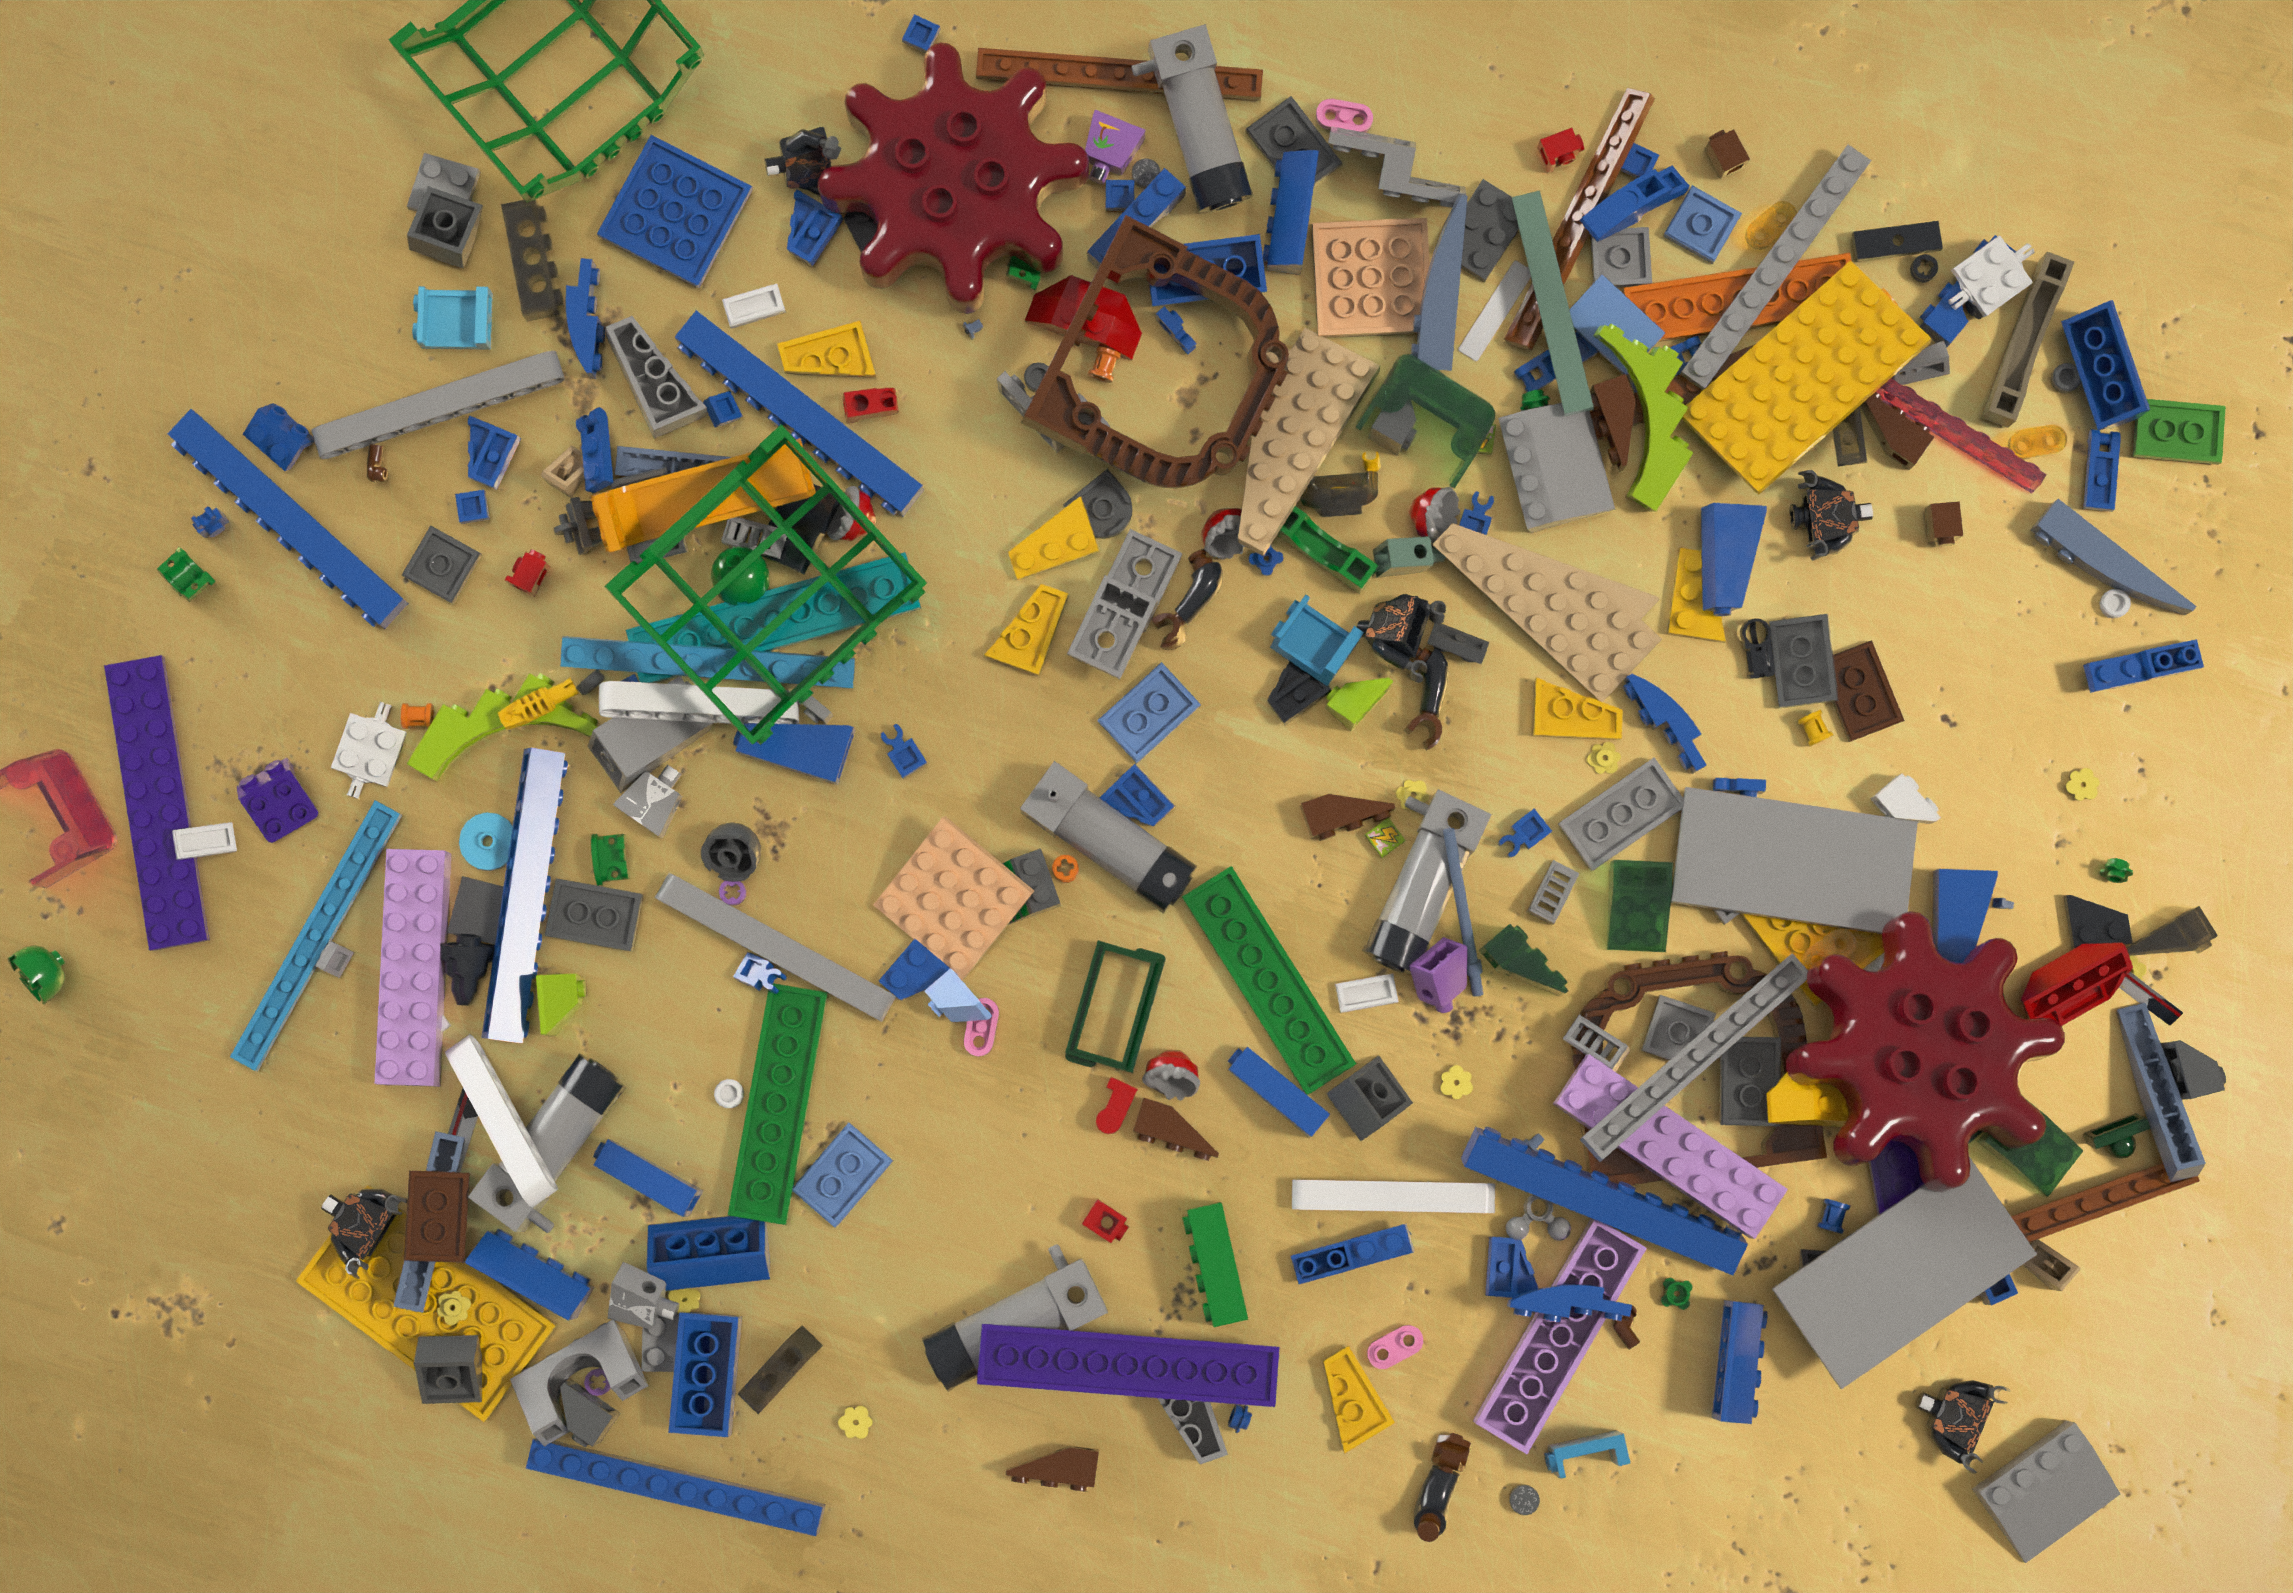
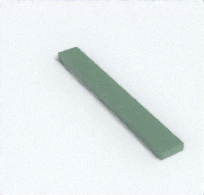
(1552, 303)

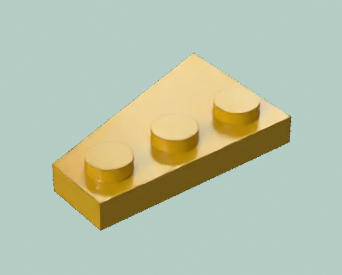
(829, 352)
(1056, 542)
(1686, 609)
(1031, 631)
(1571, 715)
(1355, 1401)

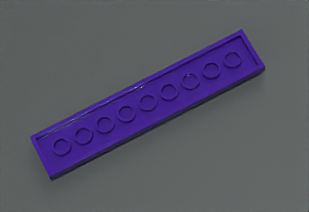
(155, 801)
(1128, 1365)

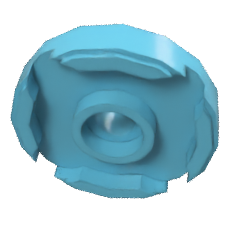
(472, 837)

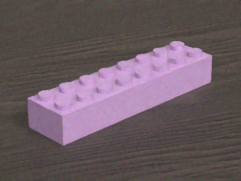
(412, 968)
(1676, 1151)
(1552, 1349)

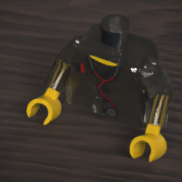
(1343, 492)

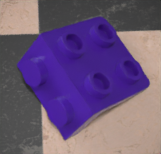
(276, 800)

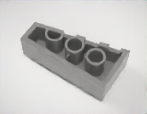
(657, 387)
(1197, 1427)

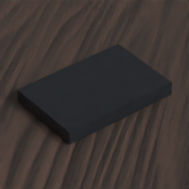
(810, 528)

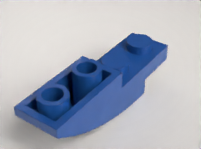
(1633, 201)
(584, 329)
(2143, 666)
(1660, 709)
(1352, 1253)
(1558, 1299)

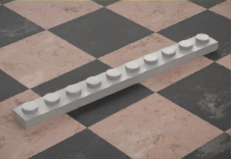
(1775, 267)
(1695, 1058)

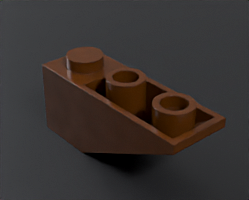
(1615, 408)
(1897, 435)
(1335, 812)
(1166, 1124)
(1067, 1465)

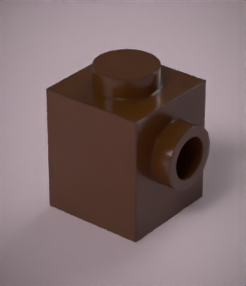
(1726, 153)
(1944, 523)

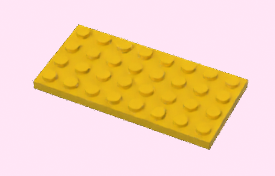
(1805, 377)
(506, 1324)

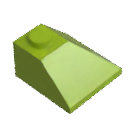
(1356, 700)
(558, 1000)

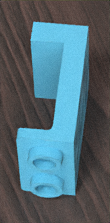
(453, 318)

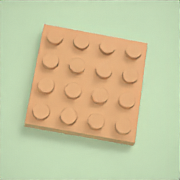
(1369, 275)
(953, 897)

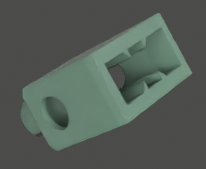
(1405, 556)

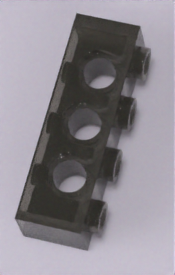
(517, 217)

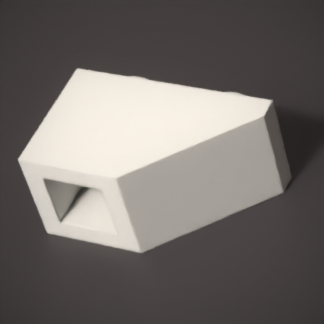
(1903, 801)

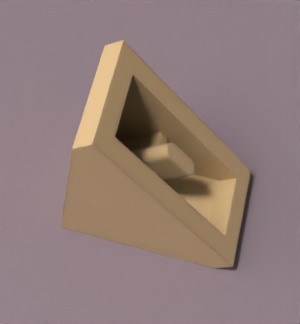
(566, 472)
(2051, 1267)

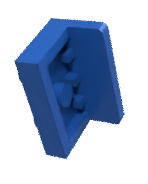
(278, 435)

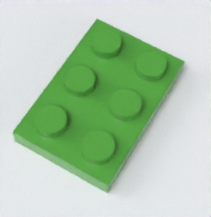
(2180, 432)

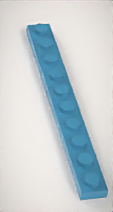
(704, 661)
(315, 935)

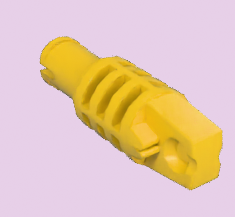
(536, 704)

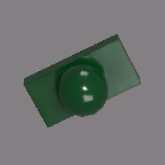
(2118, 1135)

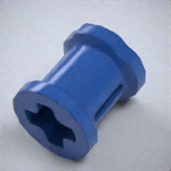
(1833, 1216)

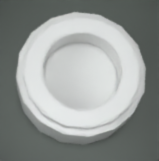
(2115, 603)
(729, 1093)

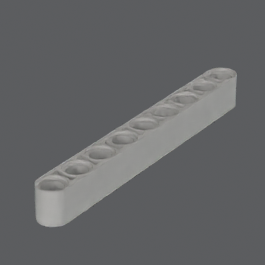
(438, 404)
(775, 947)

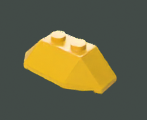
(1806, 1104)

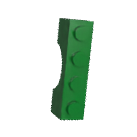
(1333, 556)

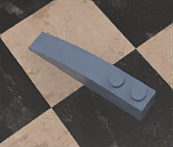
(1440, 294)
(640, 460)
(2103, 559)
(2160, 1095)
(417, 1275)

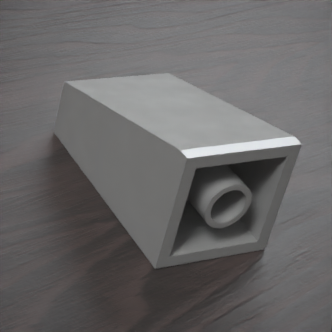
(641, 745)

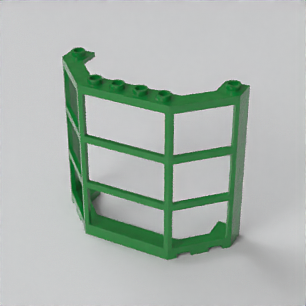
(413, 42)
(734, 480)

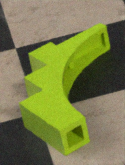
(1662, 411)
(454, 732)

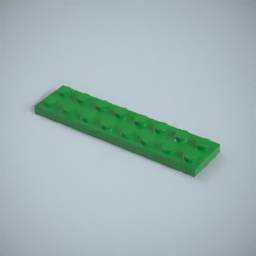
(1269, 980)
(778, 1104)

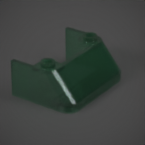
(1440, 395)

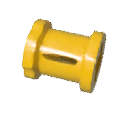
(1815, 728)

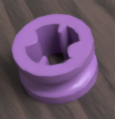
(732, 901)
(598, 1391)

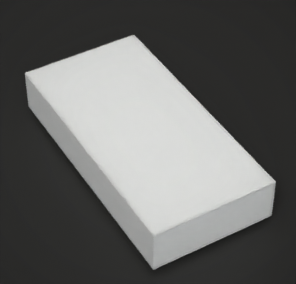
(753, 306)
(204, 841)
(1366, 993)

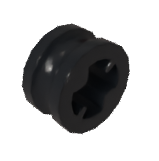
(1920, 277)
(1799, 516)

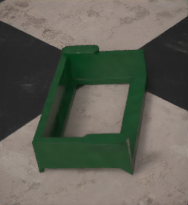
(1141, 1019)

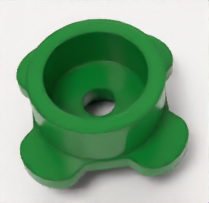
(1534, 399)
(2116, 870)
(1683, 1288)

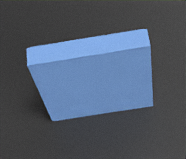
(1702, 224)

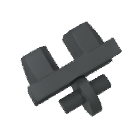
(578, 513)

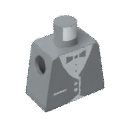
(652, 800)
(639, 1298)

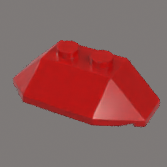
(1111, 326)
(2076, 982)

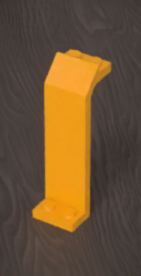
(653, 505)

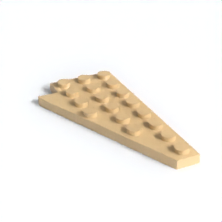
(1299, 431)
(1571, 613)

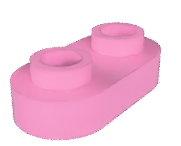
(1344, 115)
(982, 1028)
(1394, 1345)

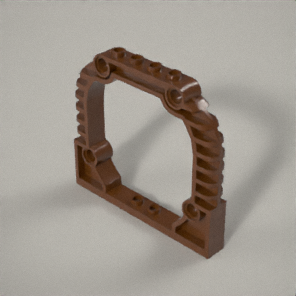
(1130, 256)
(1783, 1143)

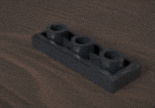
(1913, 238)

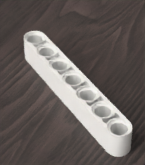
(688, 703)
(501, 1121)
(1393, 1196)

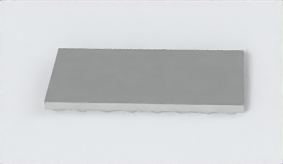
(1792, 861)
(1902, 1274)

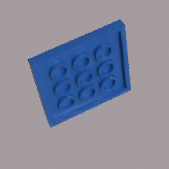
(675, 211)

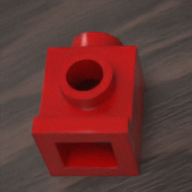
(1560, 148)
(529, 572)
(1094, 1219)

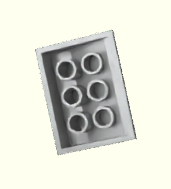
(1556, 466)
(2047, 1490)

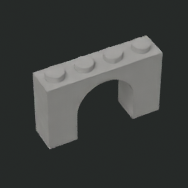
(540, 1385)

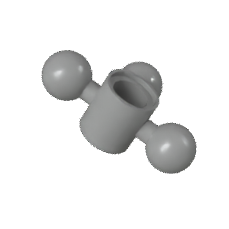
(1518, 1227)

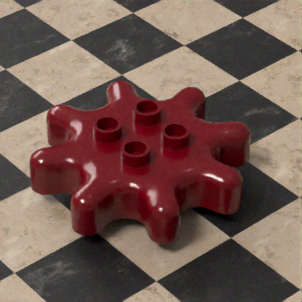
(953, 178)
(1925, 1052)

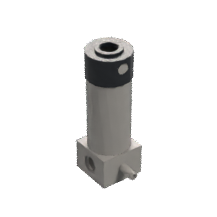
(1199, 117)
(1108, 838)
(1424, 882)
(558, 1131)
(1046, 1305)

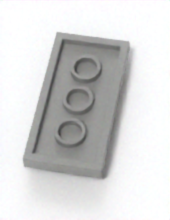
(1622, 814)

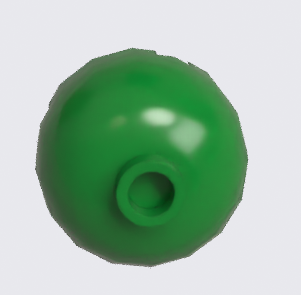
(749, 584)
(39, 971)

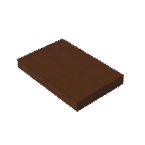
(1864, 693)
(436, 1216)

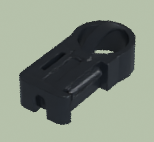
(1759, 655)

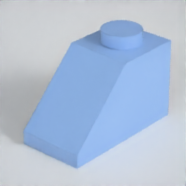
(955, 999)

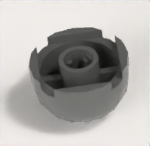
(731, 851)

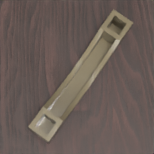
(2018, 361)

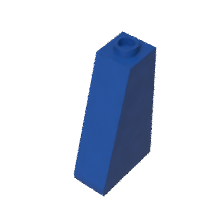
(1728, 553)
(802, 748)
(1960, 909)
(1277, 1091)
(647, 1177)

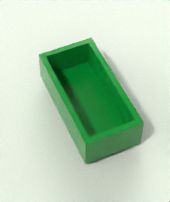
(1217, 1265)

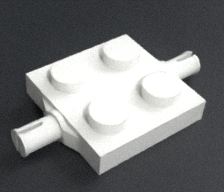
(1991, 276)
(369, 750)

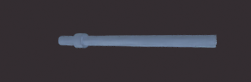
(1474, 965)

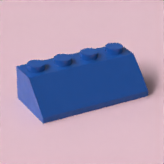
(1291, 212)
(1235, 254)
(2106, 366)
(708, 1252)
(530, 1274)
(1738, 1362)
(705, 1374)

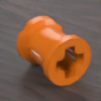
(1104, 364)
(417, 715)
(1058, 864)

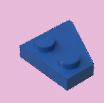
(810, 228)
(489, 452)
(1138, 797)
(913, 971)
(1508, 1269)

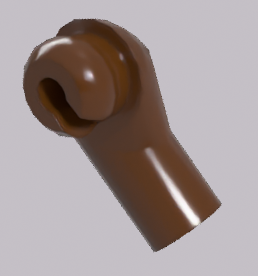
(375, 472)
(1624, 1330)

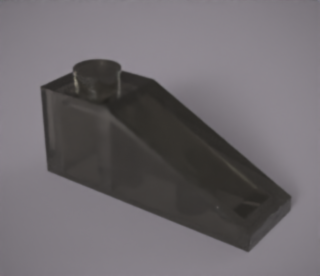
(1849, 440)
(2180, 935)
(780, 1369)

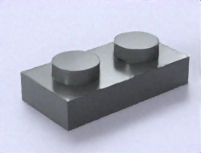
(1458, 642)

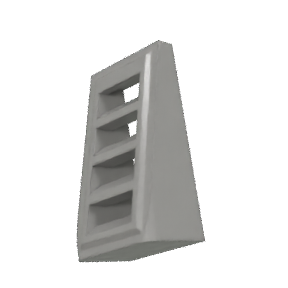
(1927, 364)
(737, 532)
(1541, 913)
(1579, 1023)

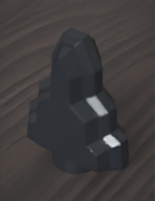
(466, 963)

